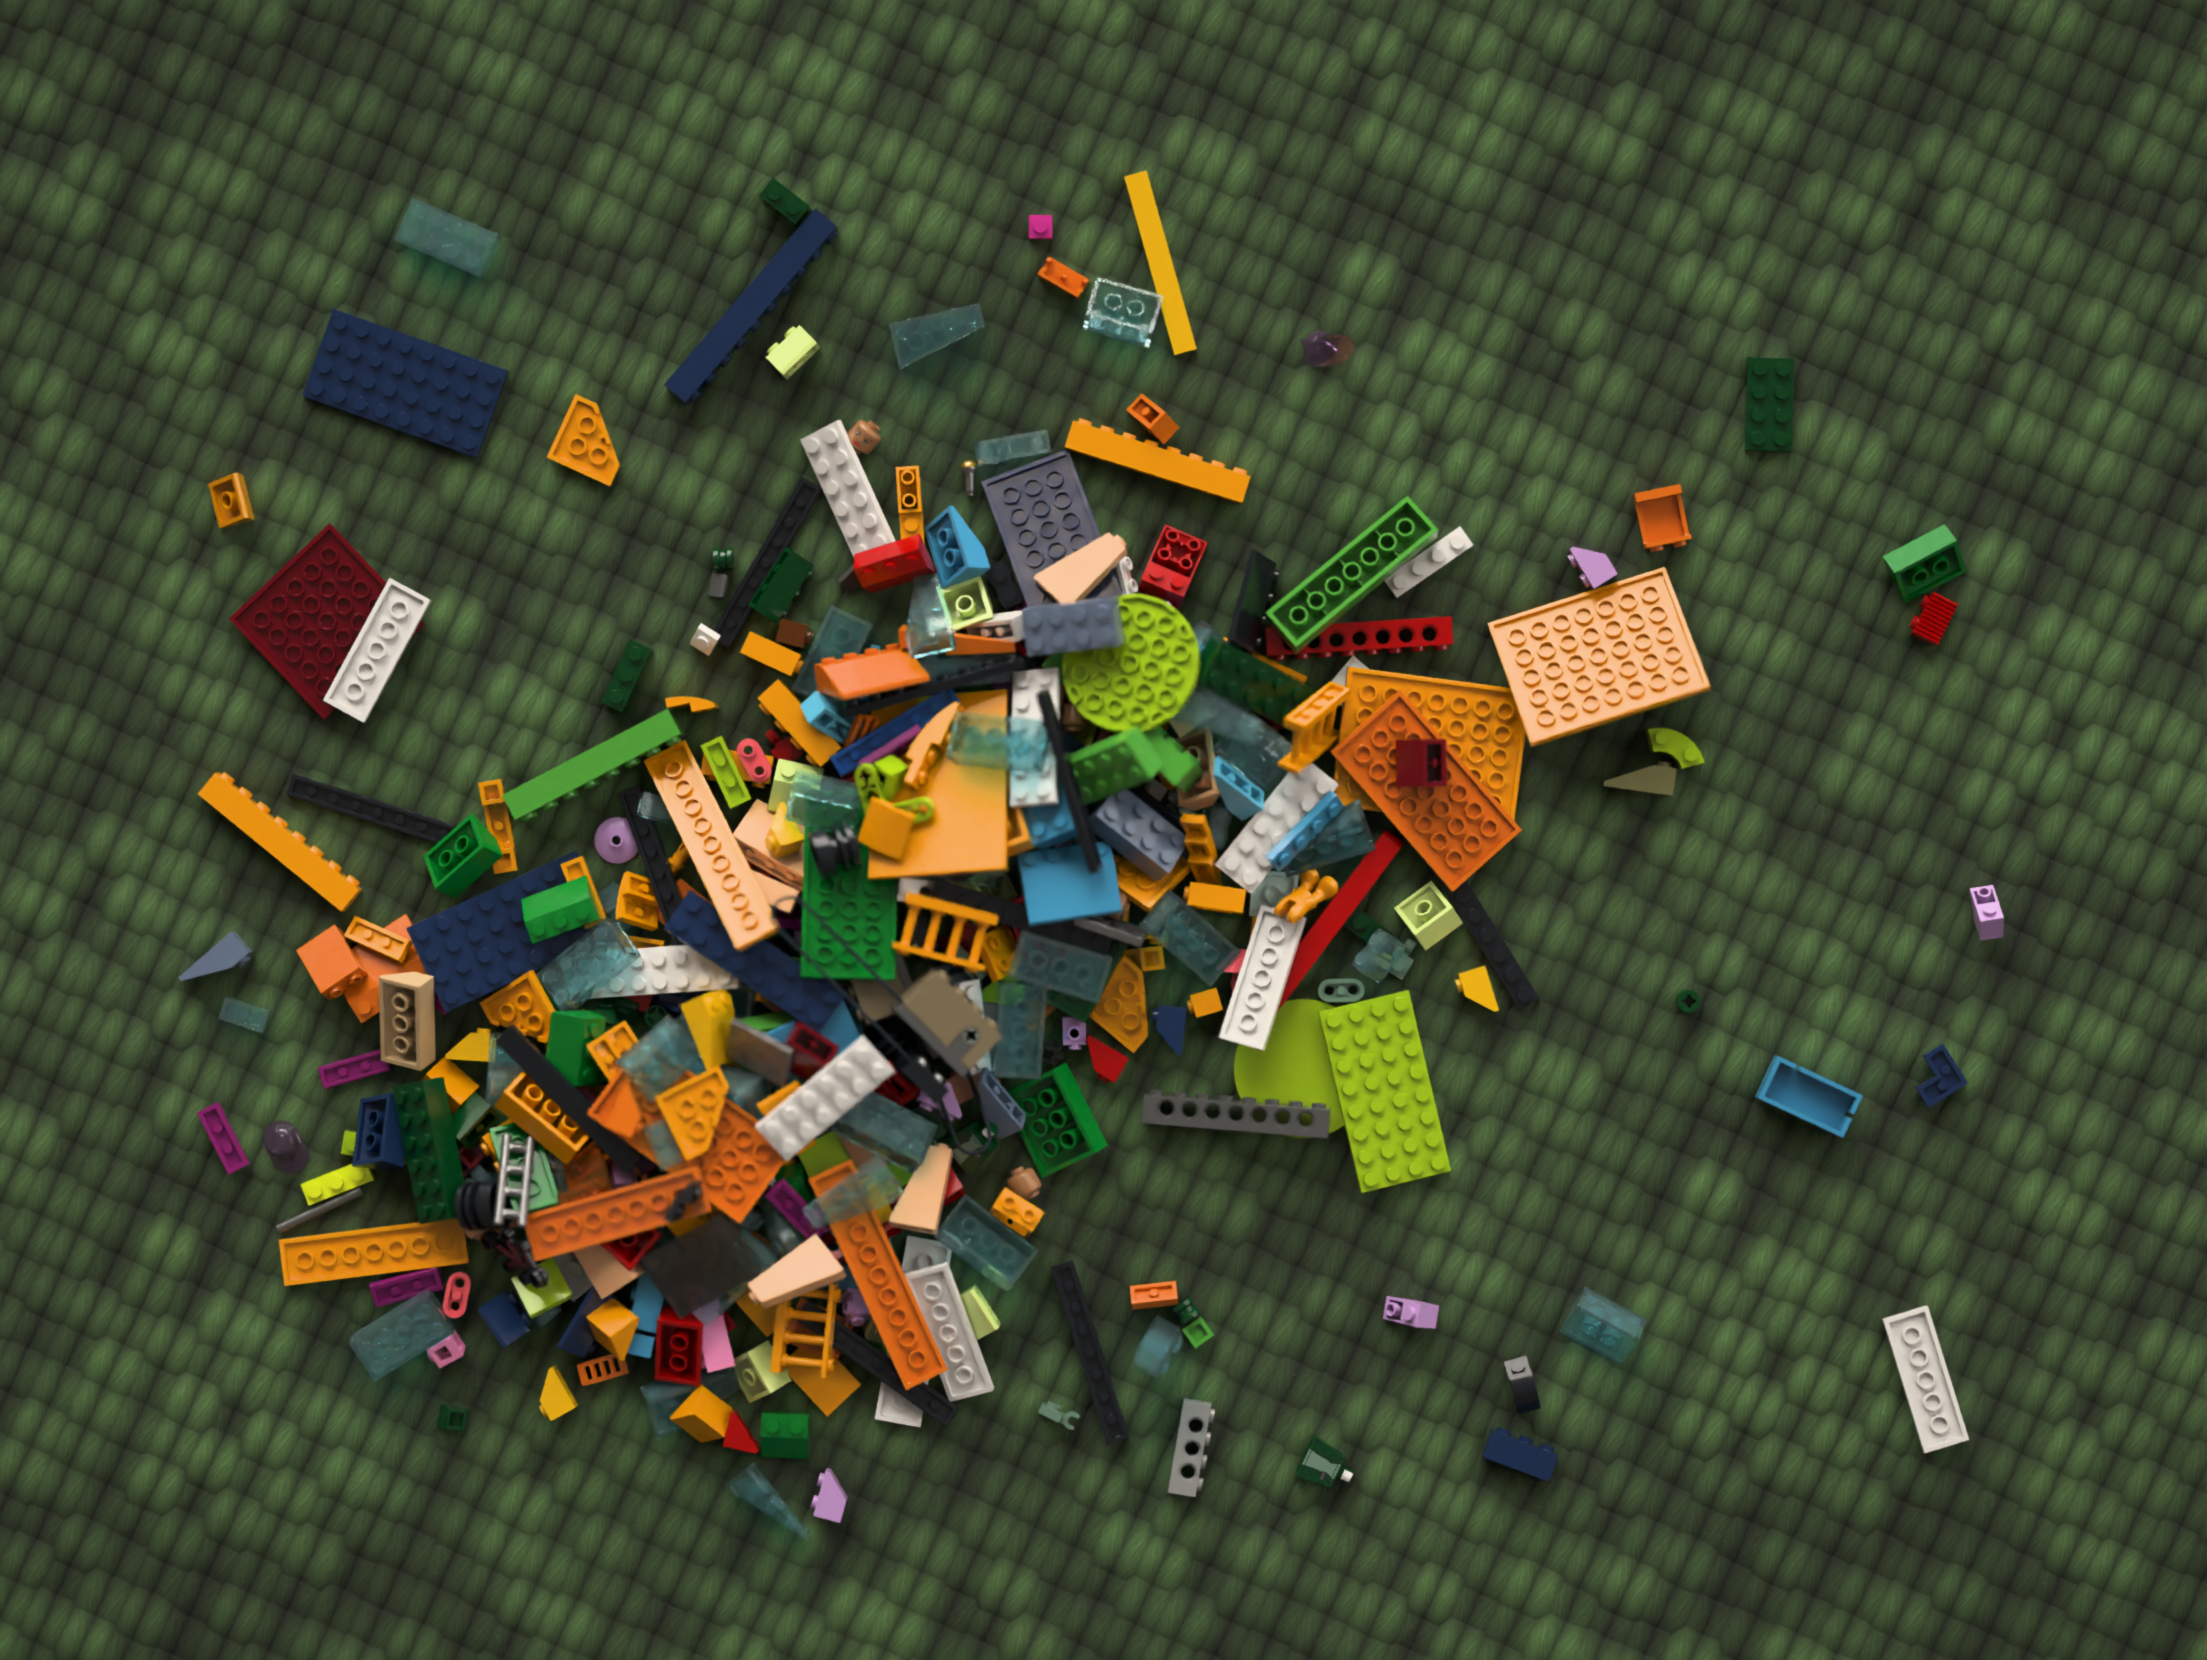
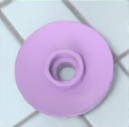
(607, 849)

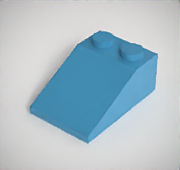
(955, 549)

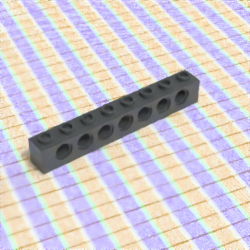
(1153, 1114)

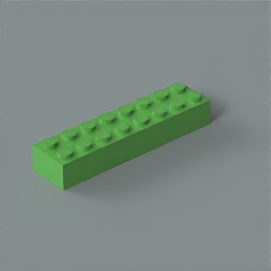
(1351, 574)
(589, 767)
(1178, 767)

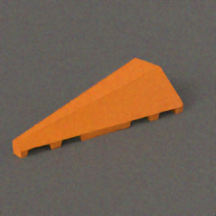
(969, 644)

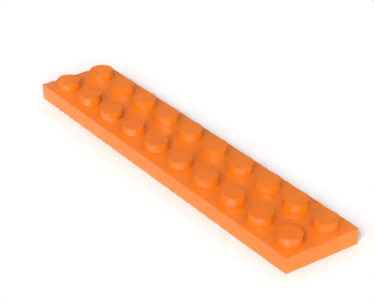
(884, 1288)

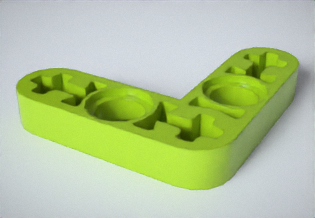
(915, 803)

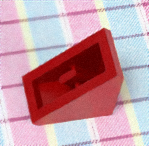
(739, 1436)

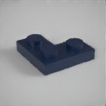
(1946, 1076)

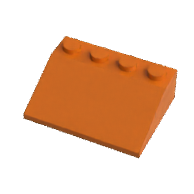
(868, 672)
(365, 995)

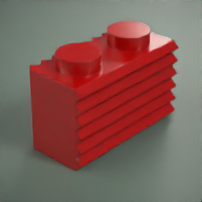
(1932, 619)

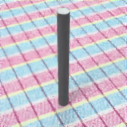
(320, 1209)

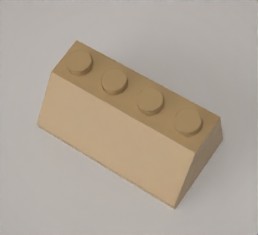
(407, 1019)

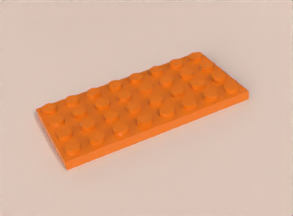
(1448, 825)
(734, 1166)

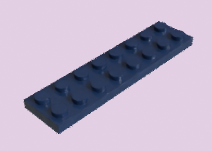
(757, 966)

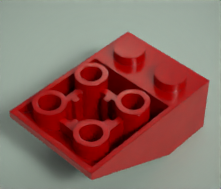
(1172, 566)

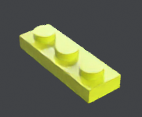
(335, 1183)

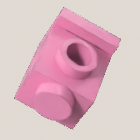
(454, 1349)

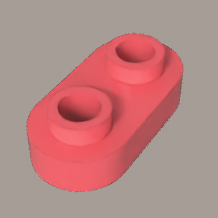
(755, 759)
(457, 1294)

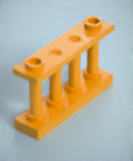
(1304, 719)
(938, 909)
(783, 1336)

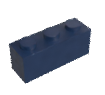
(1520, 1453)

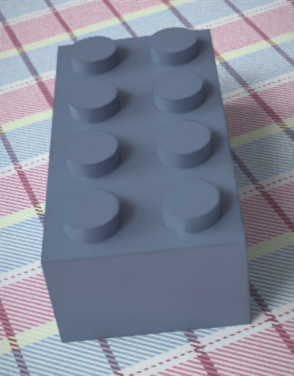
(1073, 626)
(1138, 833)

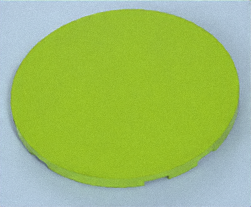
(1141, 679)
(1292, 1065)

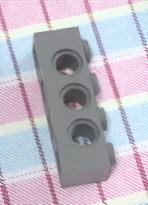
(1178, 1482)

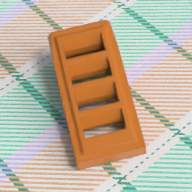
(595, 1378)

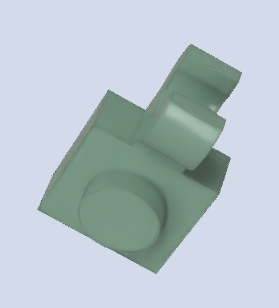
(1402, 965)
(1053, 1412)

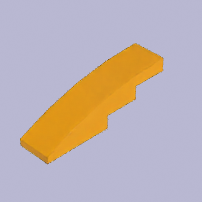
(1201, 849)

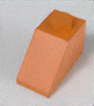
(1153, 418)
(626, 1114)

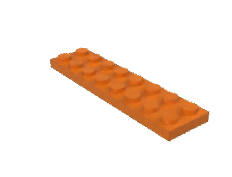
(610, 1215)

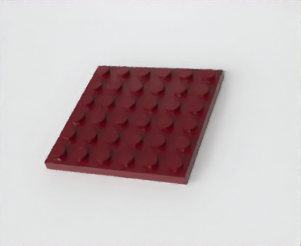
(313, 614)

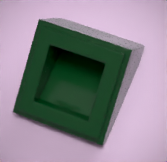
(452, 1418)

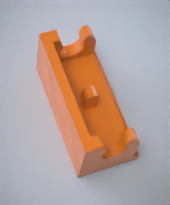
(1063, 278)

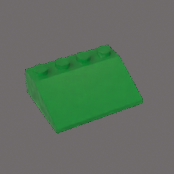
(1057, 1121)

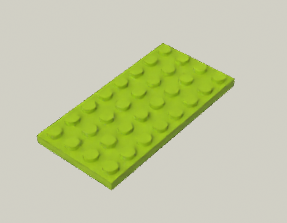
(1384, 1091)

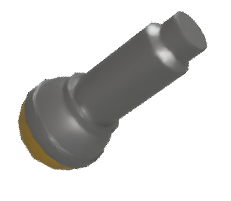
(969, 468)

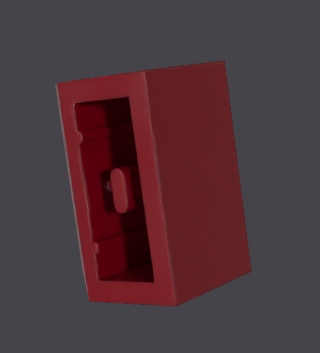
(1421, 763)
(810, 1051)

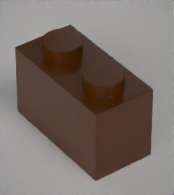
(794, 634)

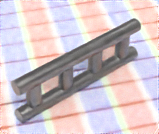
(523, 1192)

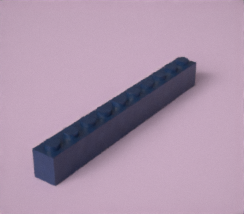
(751, 306)

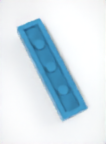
(1305, 831)

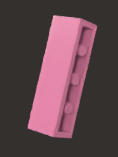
(716, 1346)

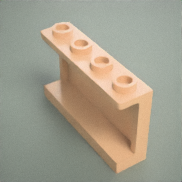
(751, 840)

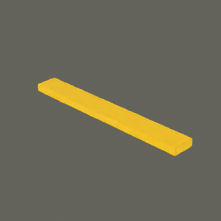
(1160, 262)

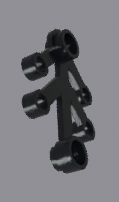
(532, 1273)

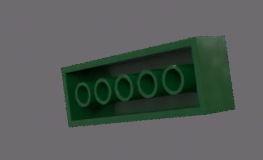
(1251, 681)
(429, 1147)

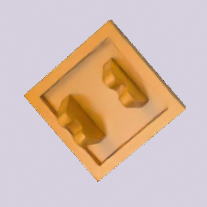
(998, 951)

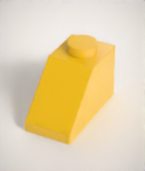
(783, 836)
(1477, 987)
(473, 1047)
(556, 1395)

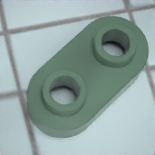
(1341, 990)

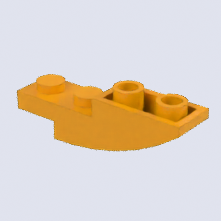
(910, 502)
(924, 749)

